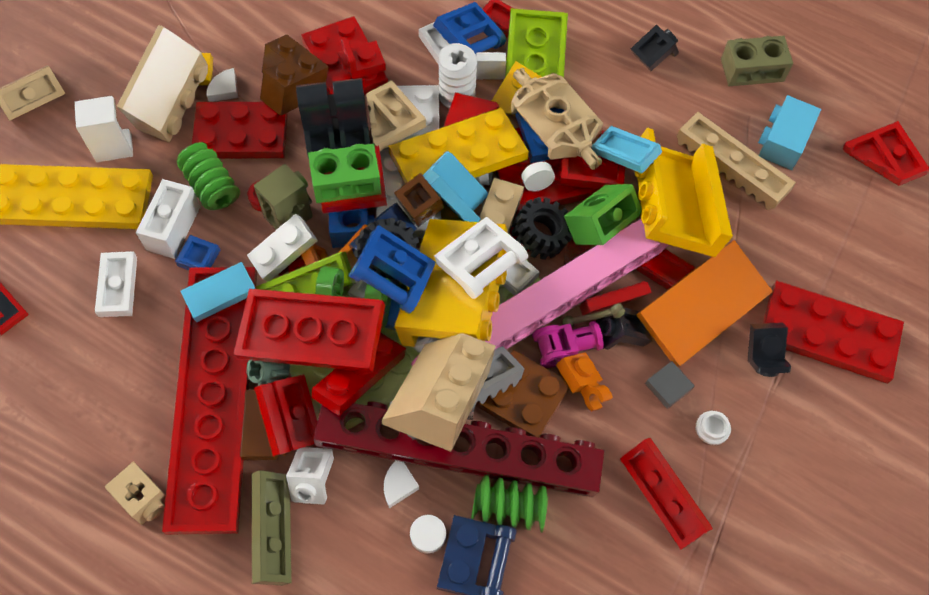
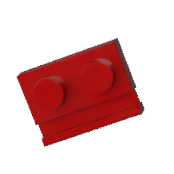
(287, 414)

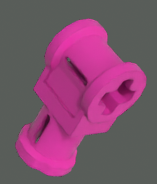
(563, 341)

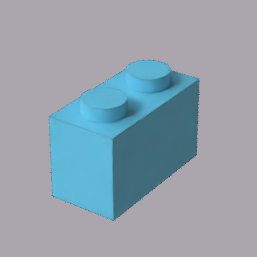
(789, 133)

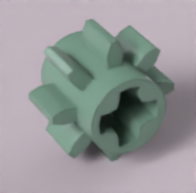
(266, 372)

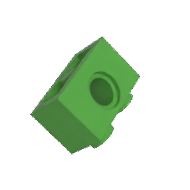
(603, 214)

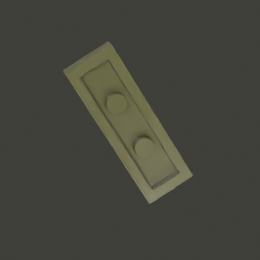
(271, 529)

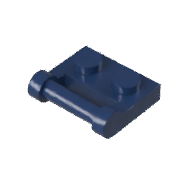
(464, 556)

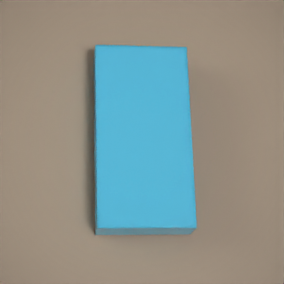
(626, 149)
(218, 292)

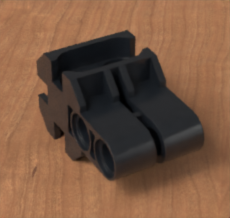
(333, 119)

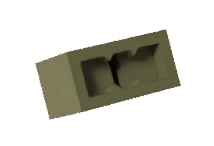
(756, 60)

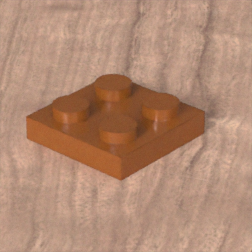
(531, 401)

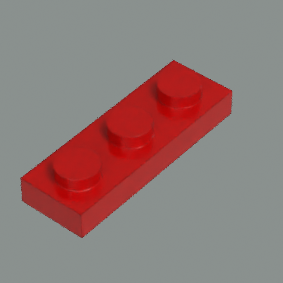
(345, 387)
(666, 493)

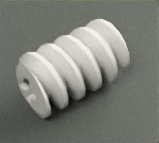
(456, 72)

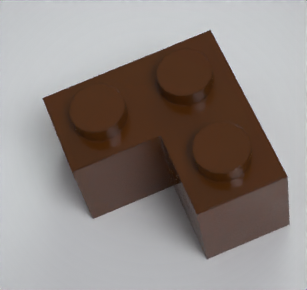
(283, 68)

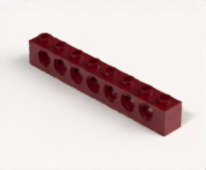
(585, 458)

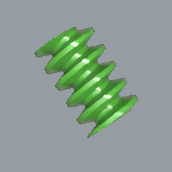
(207, 176)
(510, 503)

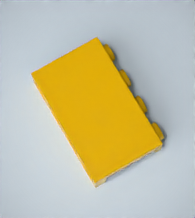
(684, 200)
(444, 304)

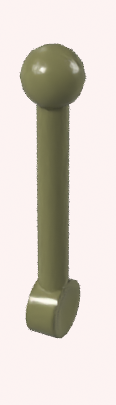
(616, 310)

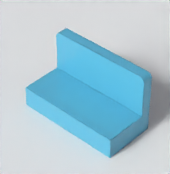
(456, 187)

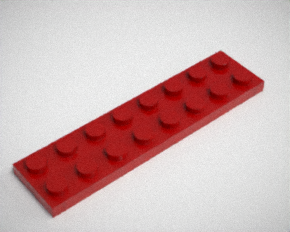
(208, 423)

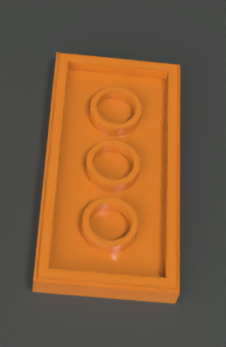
(704, 303)

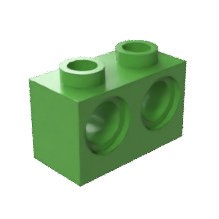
(346, 180)

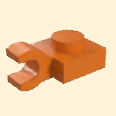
(583, 376)

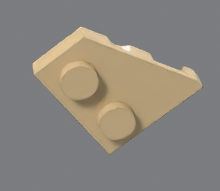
(392, 115)

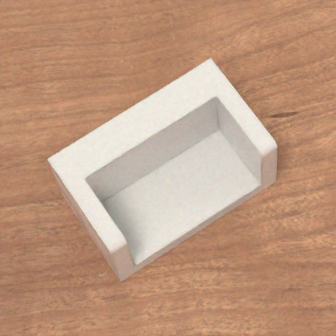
(101, 131)
(168, 219)

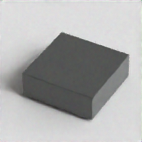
(669, 384)

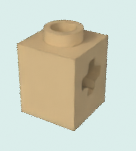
(128, 485)

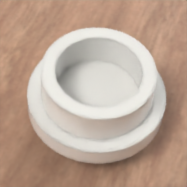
(713, 427)

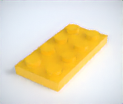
(478, 143)

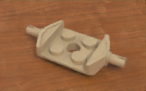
(563, 133)

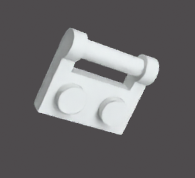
(476, 248)

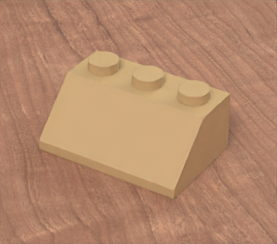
(163, 85)
(441, 390)

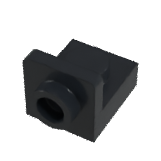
(655, 47)
(624, 329)
(768, 349)

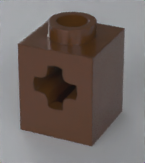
(419, 200)

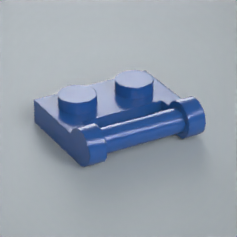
(468, 22)
(398, 261)

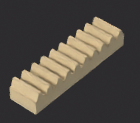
(737, 161)

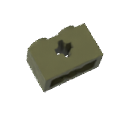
(283, 195)

